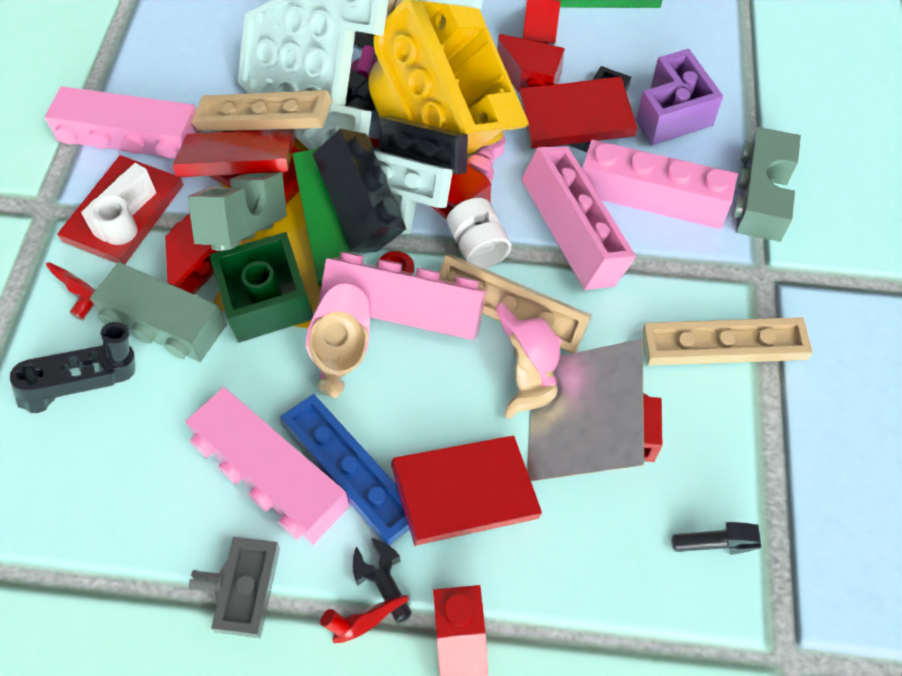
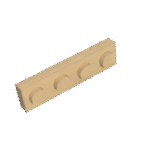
(262, 111)
(522, 301)
(726, 341)

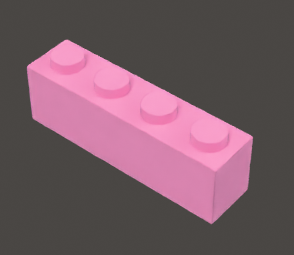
(120, 121)
(660, 184)
(577, 218)
(411, 298)
(268, 466)

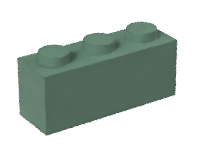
(159, 312)

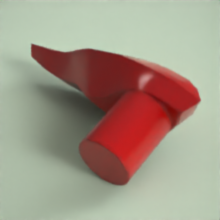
(77, 287)
(361, 622)

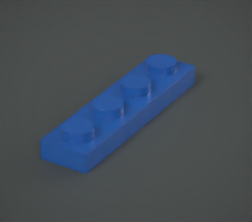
(349, 466)

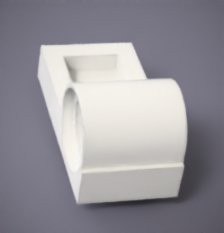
(113, 210)

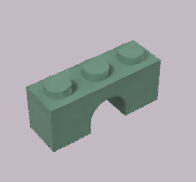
(764, 207)
(236, 213)

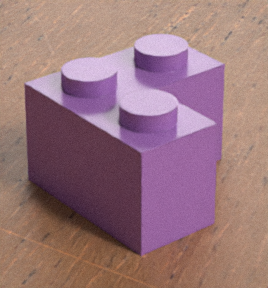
(679, 99)

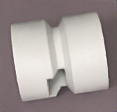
(478, 233)

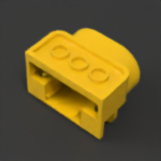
(444, 73)

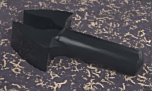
(737, 537)
(381, 576)

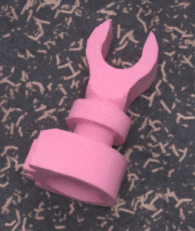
(484, 158)

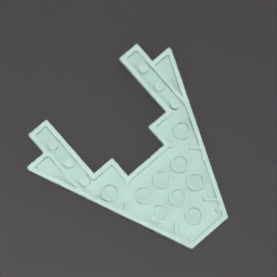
(311, 49)

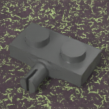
(241, 587)

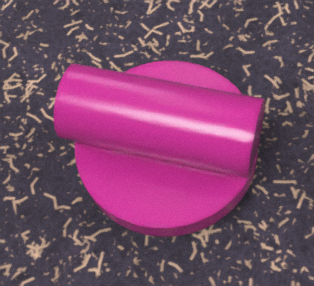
(365, 62)

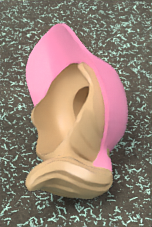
(338, 335)
(537, 358)

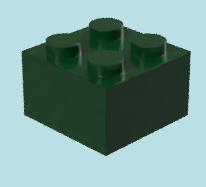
(261, 287)

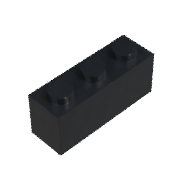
(359, 191)

